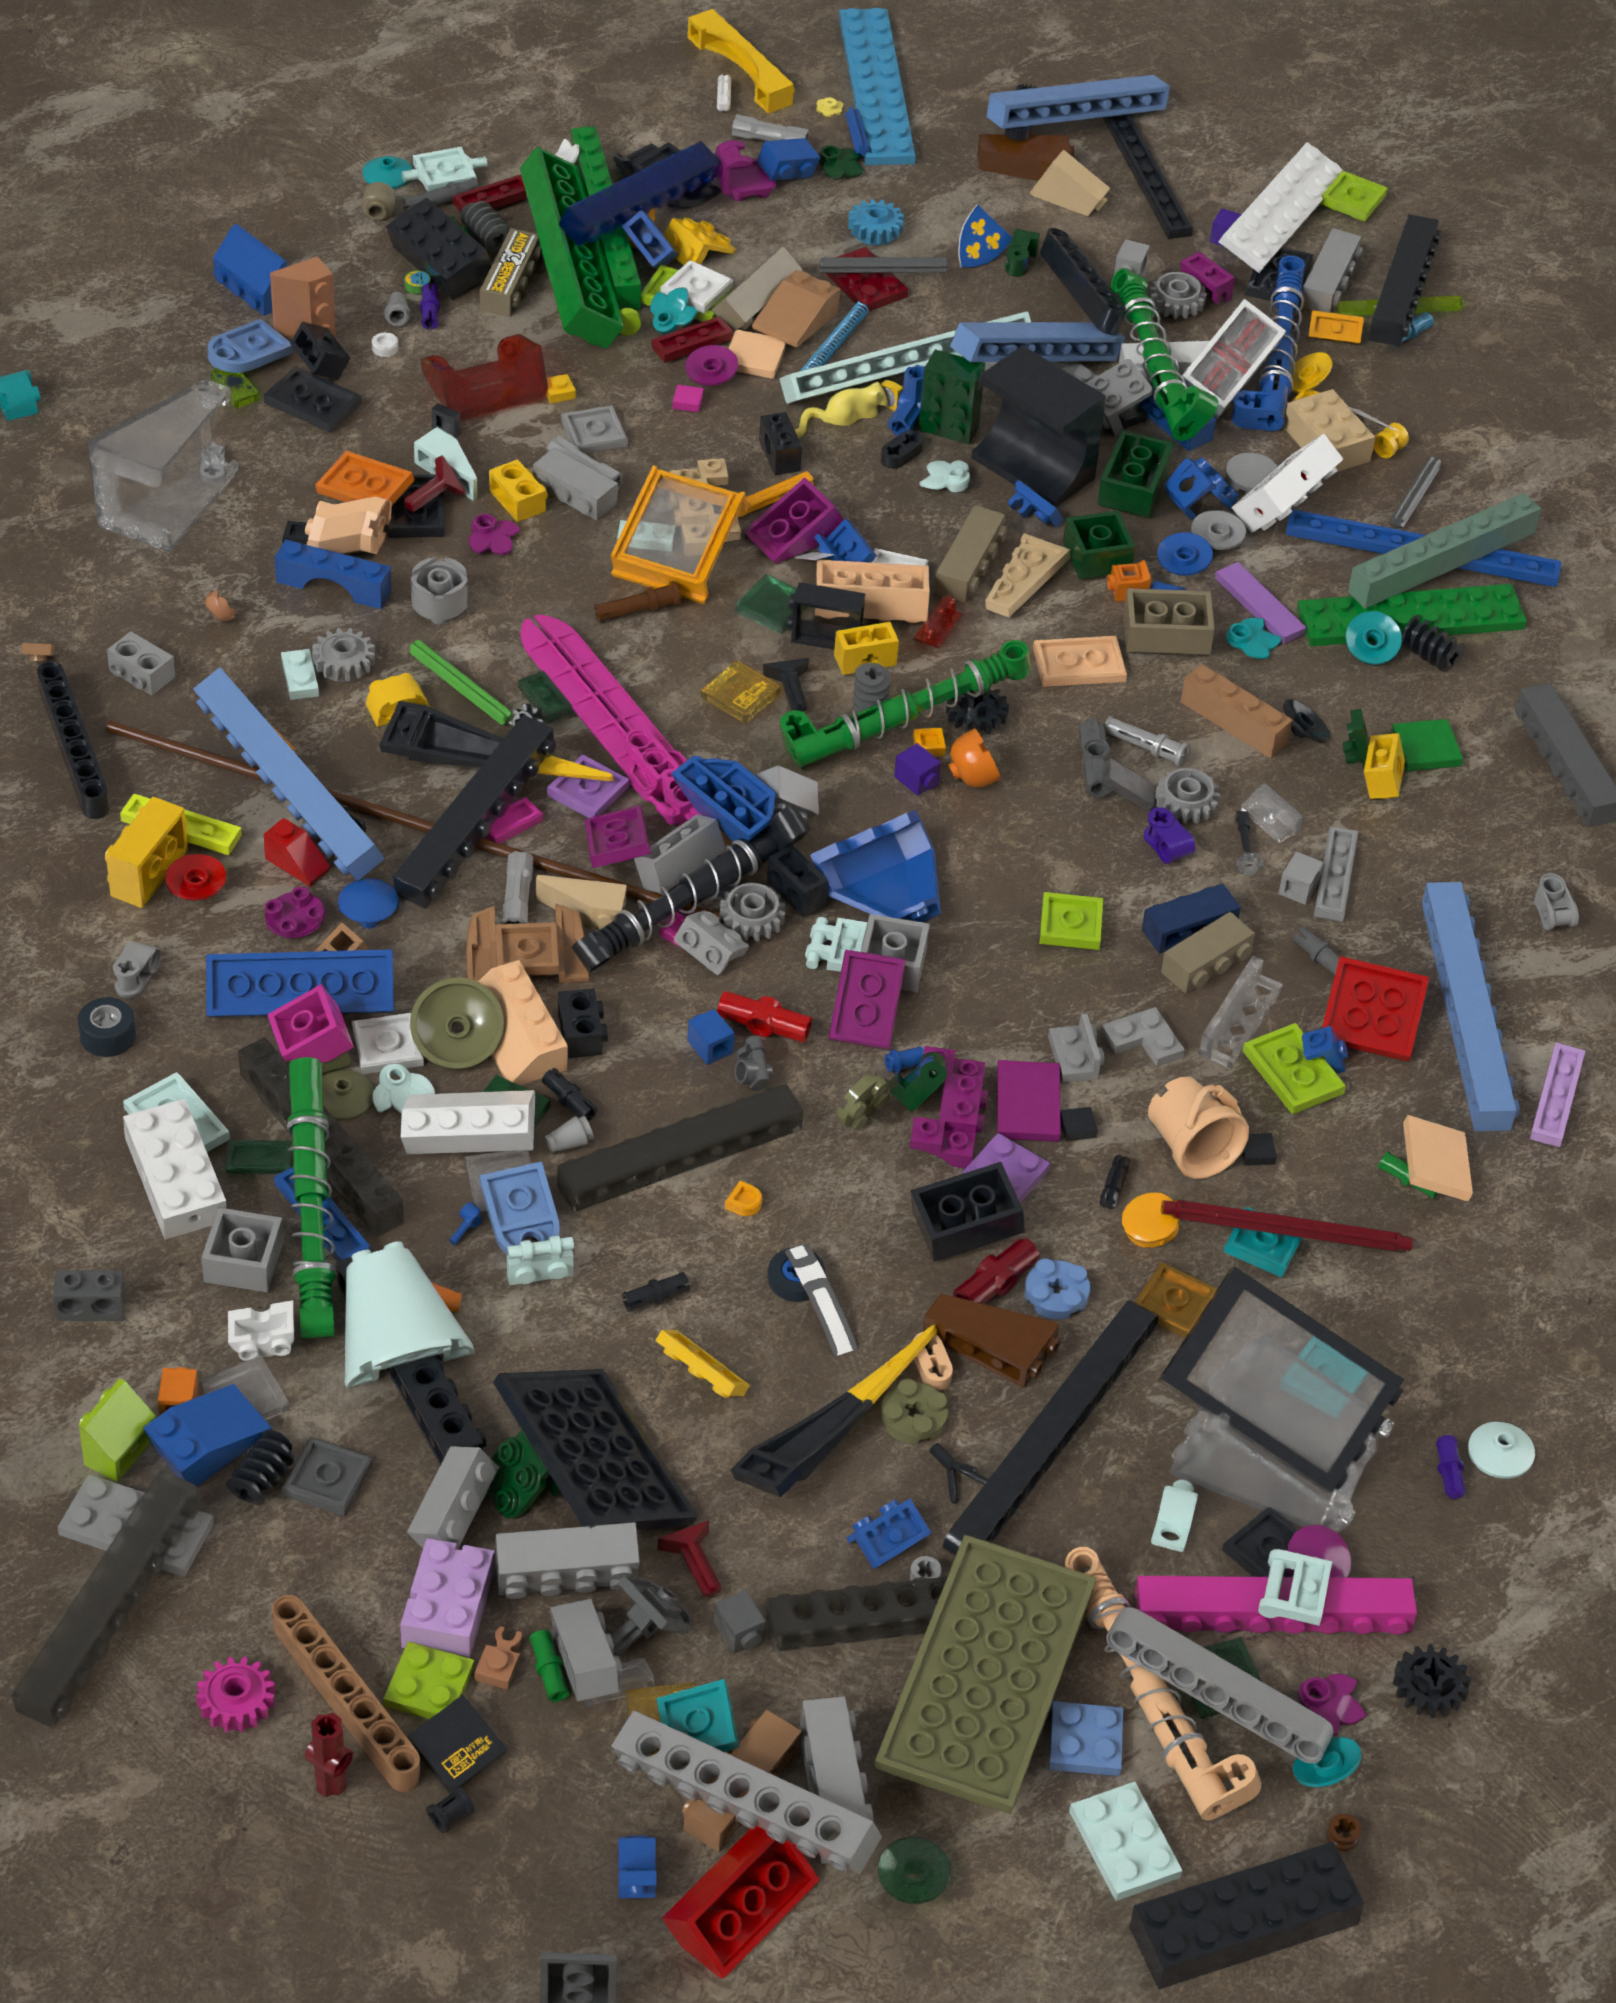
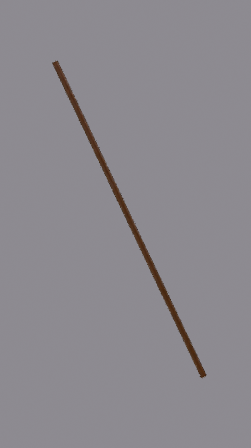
(381, 812)

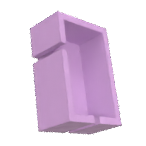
(448, 1597)

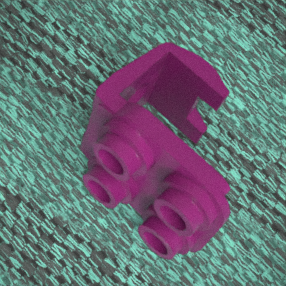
(740, 174)

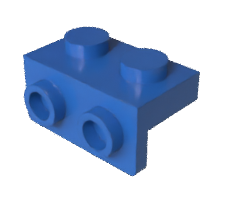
(846, 544)

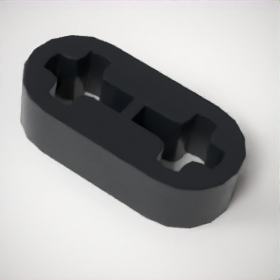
(901, 449)

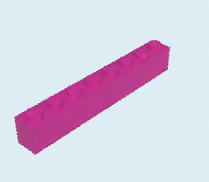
(1233, 1604)

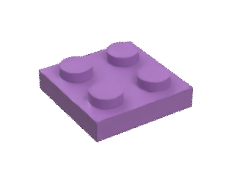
(588, 795)
(1021, 1165)

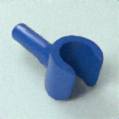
(472, 1218)

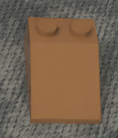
(798, 308)

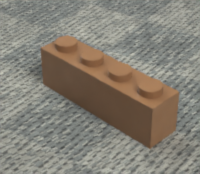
(1236, 711)
(766, 1744)

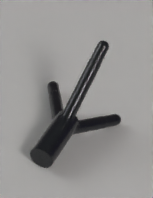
(952, 1466)

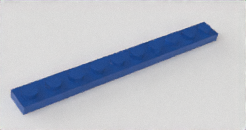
(1384, 539)

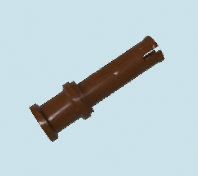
(650, 599)

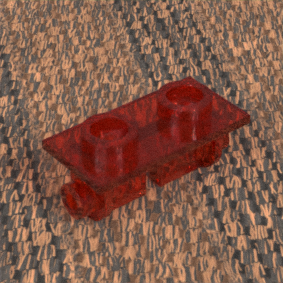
(939, 623)

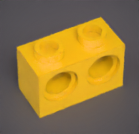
(517, 490)

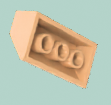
(890, 589)
(530, 1036)

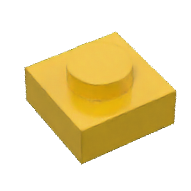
(560, 389)

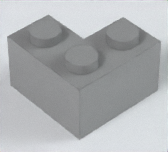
(792, 789)

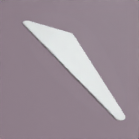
(1369, 417)

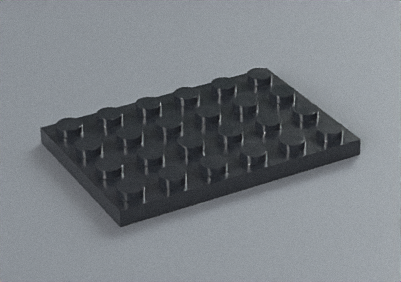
(594, 1449)

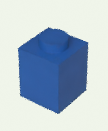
(710, 1036)

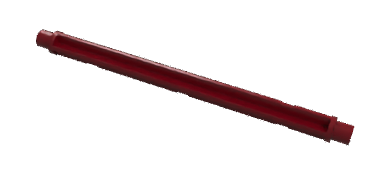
(1286, 1225)

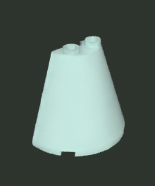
(395, 1315)

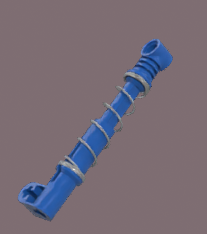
(1271, 404)

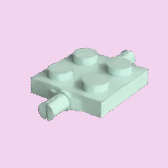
(442, 167)

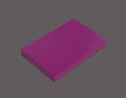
(617, 836)
(867, 999)
(1028, 1100)

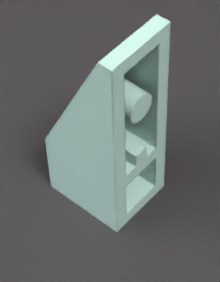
(440, 443)

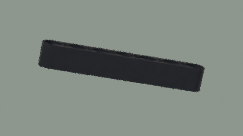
(1083, 281)
(73, 740)

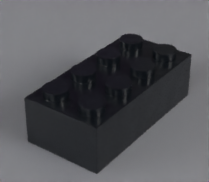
(439, 248)

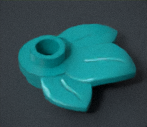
(673, 308)
(1252, 638)

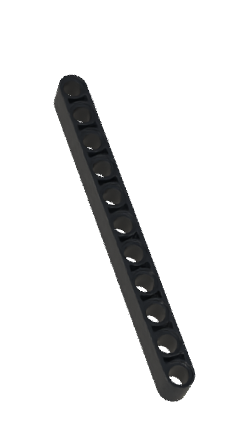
(1054, 1427)

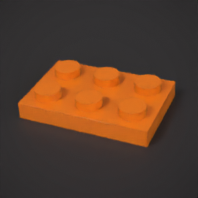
(361, 477)

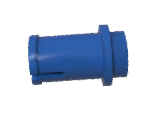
(904, 1059)

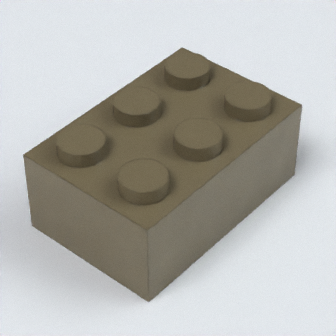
(1168, 621)

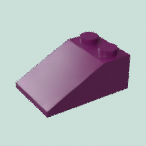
(793, 523)

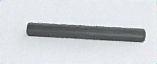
(883, 265)

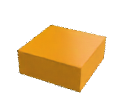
(931, 740)

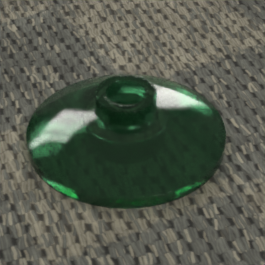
(916, 1857)

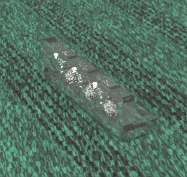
(1232, 1007)

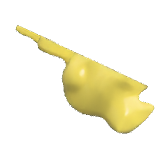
(847, 407)

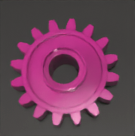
(235, 1712)

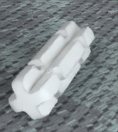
(724, 93)

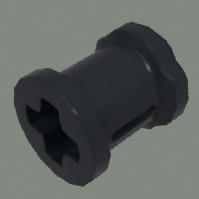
(450, 1809)

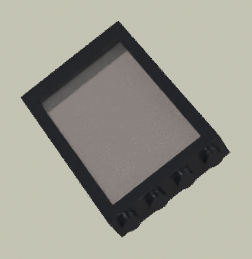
(1282, 1380)

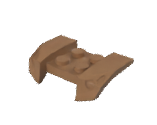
(538, 946)

